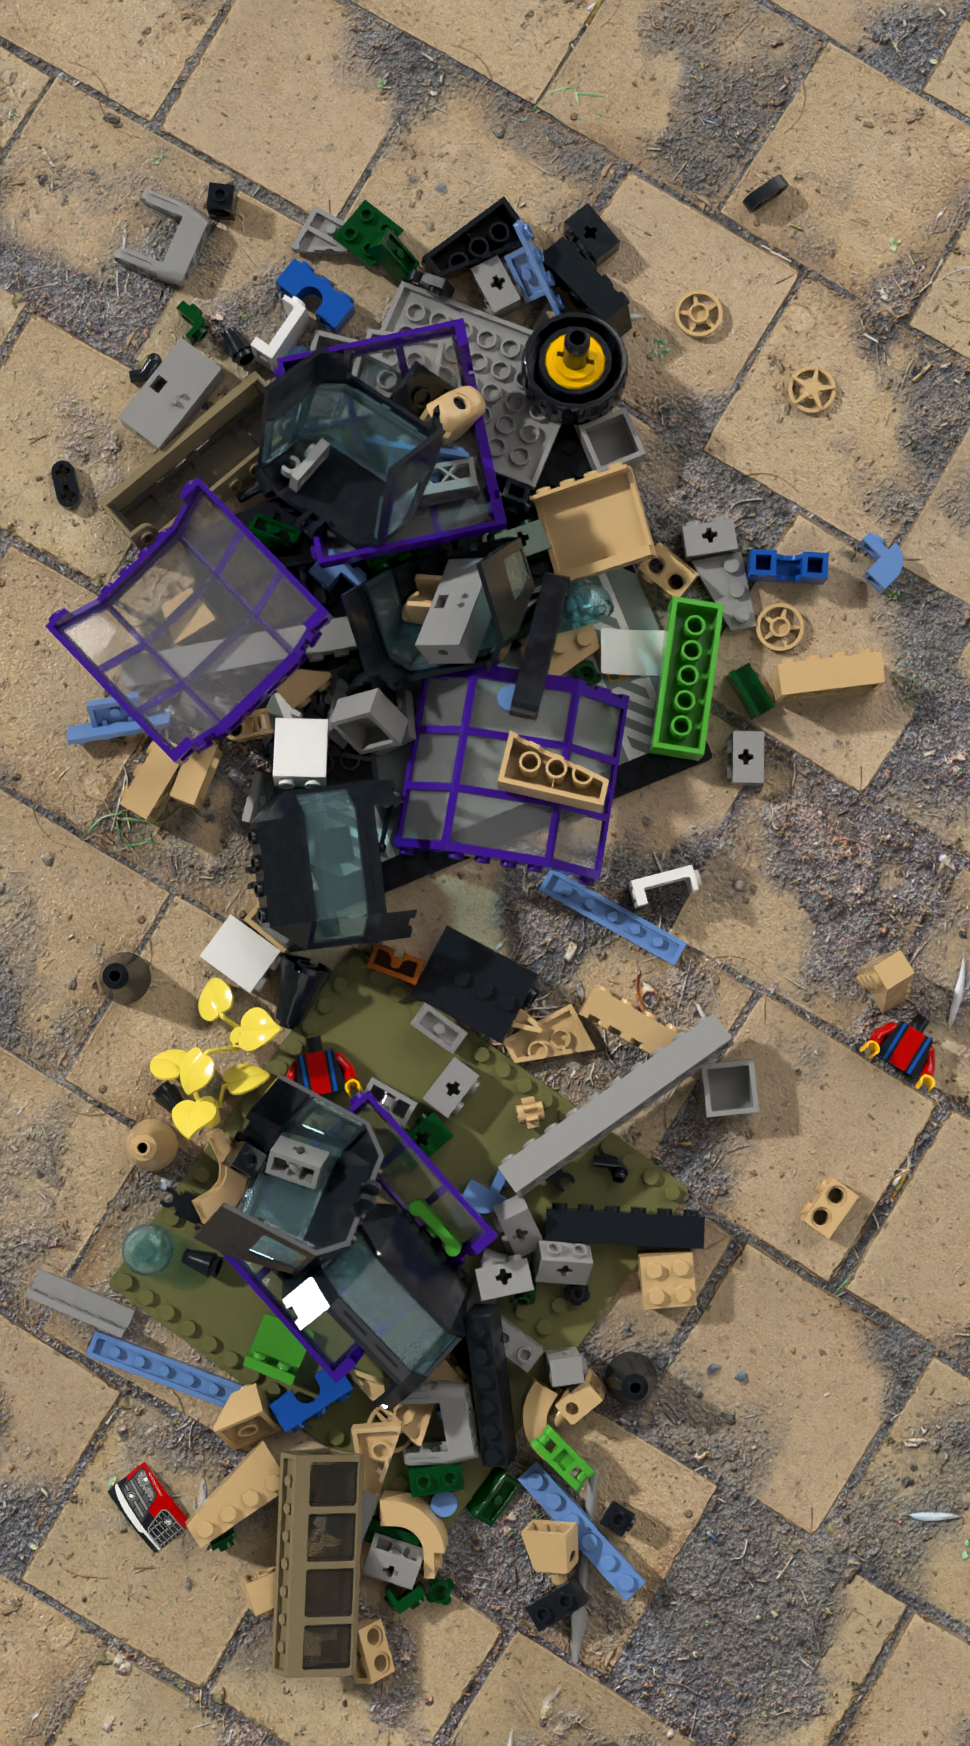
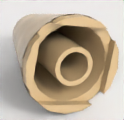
(160, 1141)

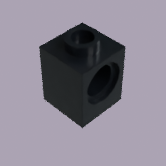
(222, 201)
(244, 1159)

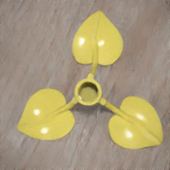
(255, 1031)
(193, 1116)

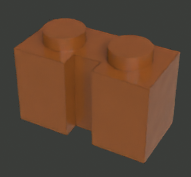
(404, 969)

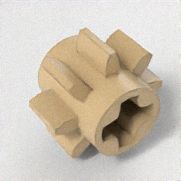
(530, 1112)

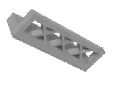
(454, 489)
(81, 1303)

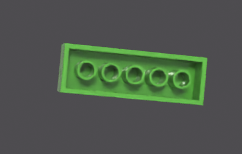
(686, 678)

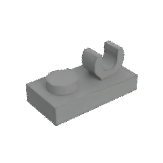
(315, 456)
(259, 794)
(438, 1028)

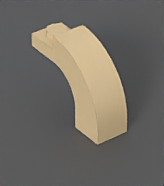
(229, 1184)
(534, 1410)
(416, 1515)

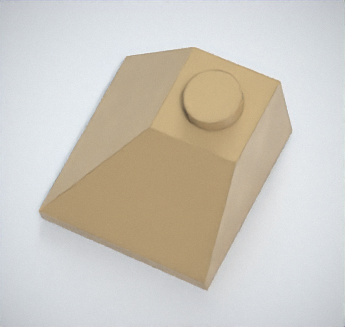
(246, 1418)

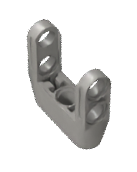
(183, 249)
(458, 1421)

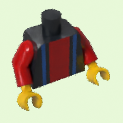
(905, 1049)
(323, 1070)

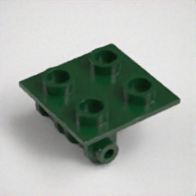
(362, 230)

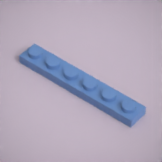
(612, 917)
(161, 1368)
(590, 1538)

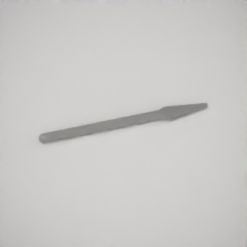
(579, 1617)

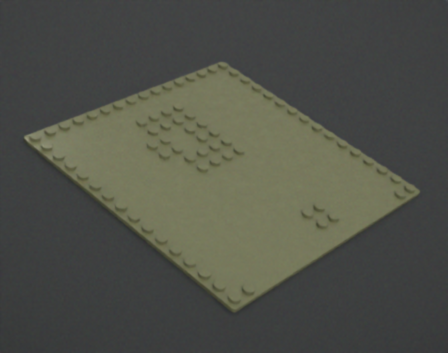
(369, 1022)

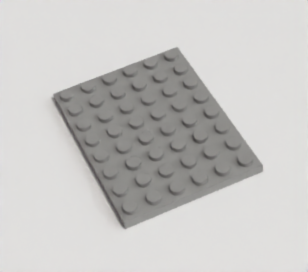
(515, 430)

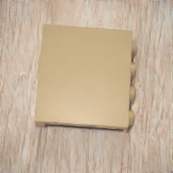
(595, 523)

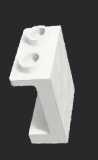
(286, 337)
(300, 752)
(638, 886)
(242, 954)

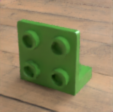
(275, 1351)

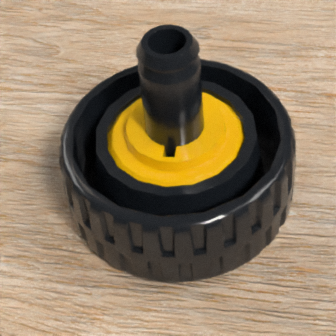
(574, 368)

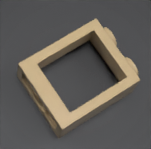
(196, 777)

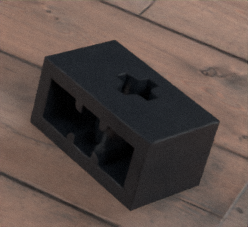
(589, 223)
(557, 1603)

